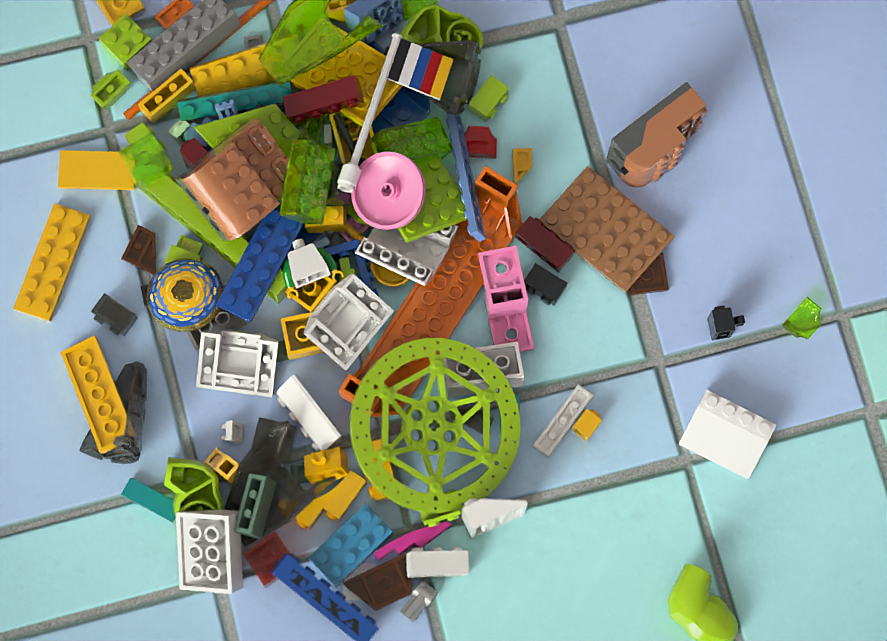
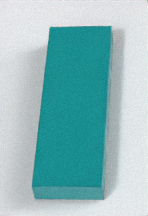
(149, 499)

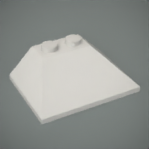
(346, 320)
(237, 362)

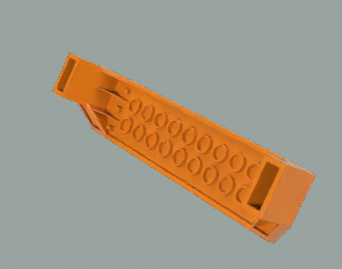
(441, 304)

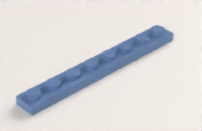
(466, 179)

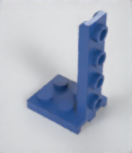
(345, 250)

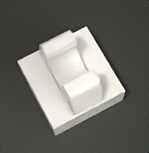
(234, 431)

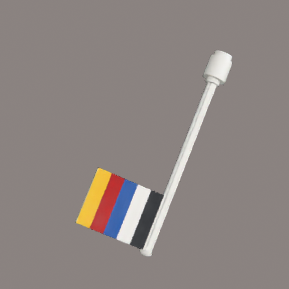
(410, 67)

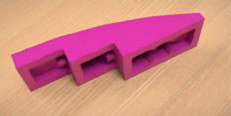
(418, 537)

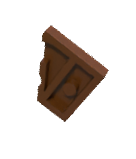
(141, 250)

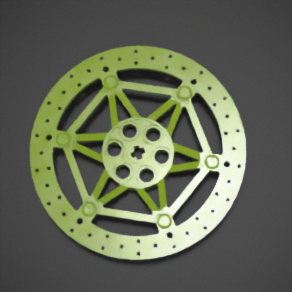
(437, 435)

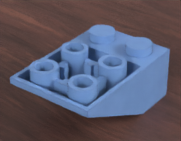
(387, 12)

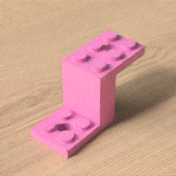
(506, 297)

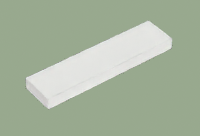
(563, 420)

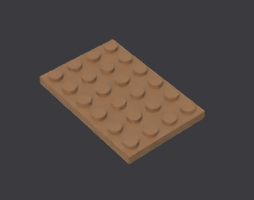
(607, 229)

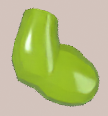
(440, 25)
(193, 484)
(699, 611)

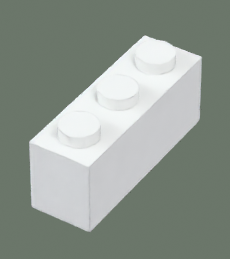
(437, 562)

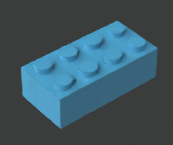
(350, 545)

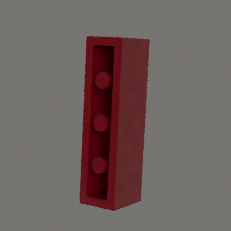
(323, 99)

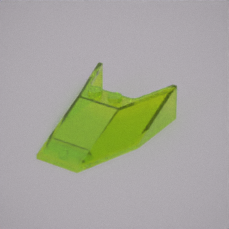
(308, 39)

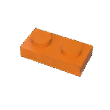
(173, 12)

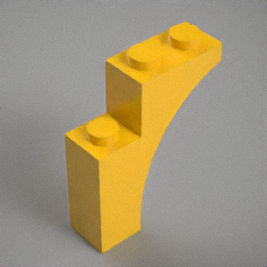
(334, 503)

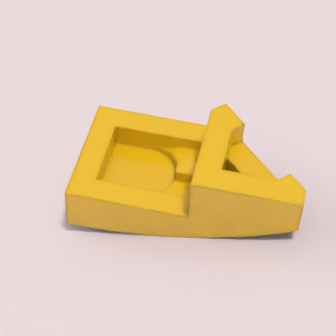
(521, 162)

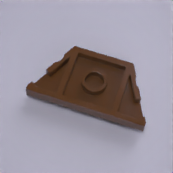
(382, 583)

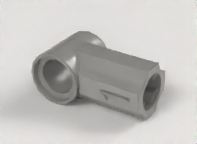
(422, 597)

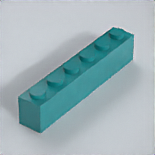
(243, 98)

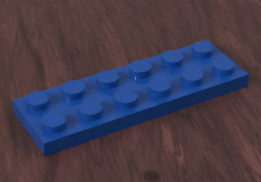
(259, 265)

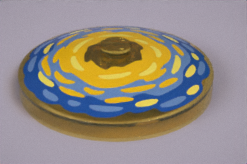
(184, 294)

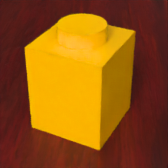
(587, 424)

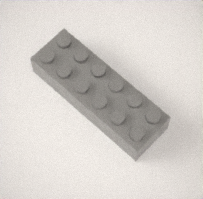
(184, 42)

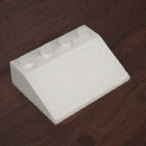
(727, 434)
(490, 513)
(209, 551)

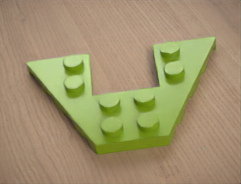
(269, 116)

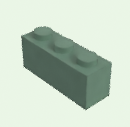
(255, 506)

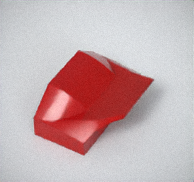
(480, 142)

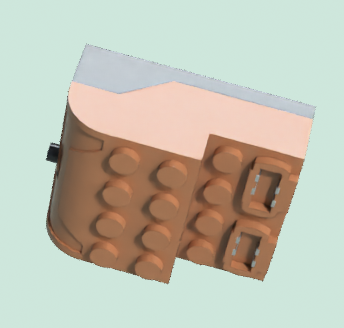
(656, 138)
(238, 180)

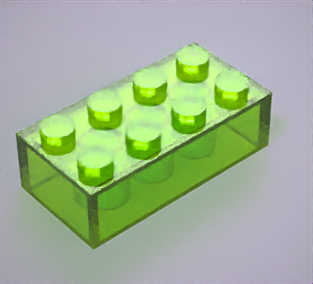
(416, 140)
(307, 181)

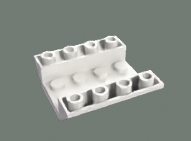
(414, 259)

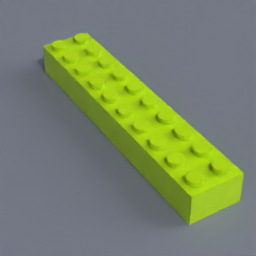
(178, 204)

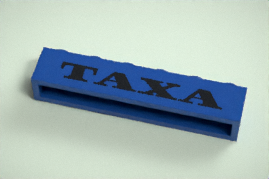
(323, 599)

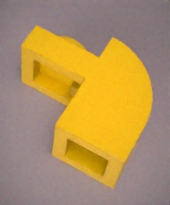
(223, 465)

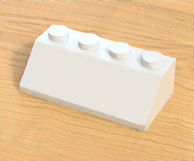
(505, 356)
(308, 415)

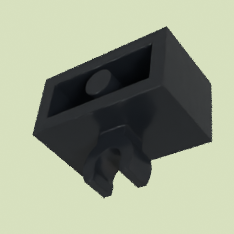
(722, 323)

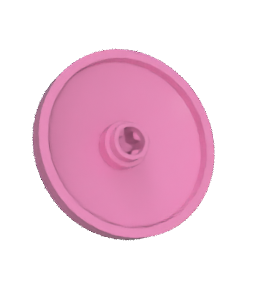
(389, 191)

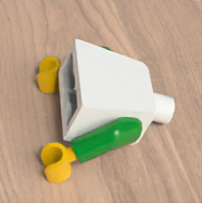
(307, 265)

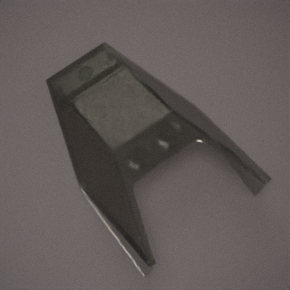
(288, 496)

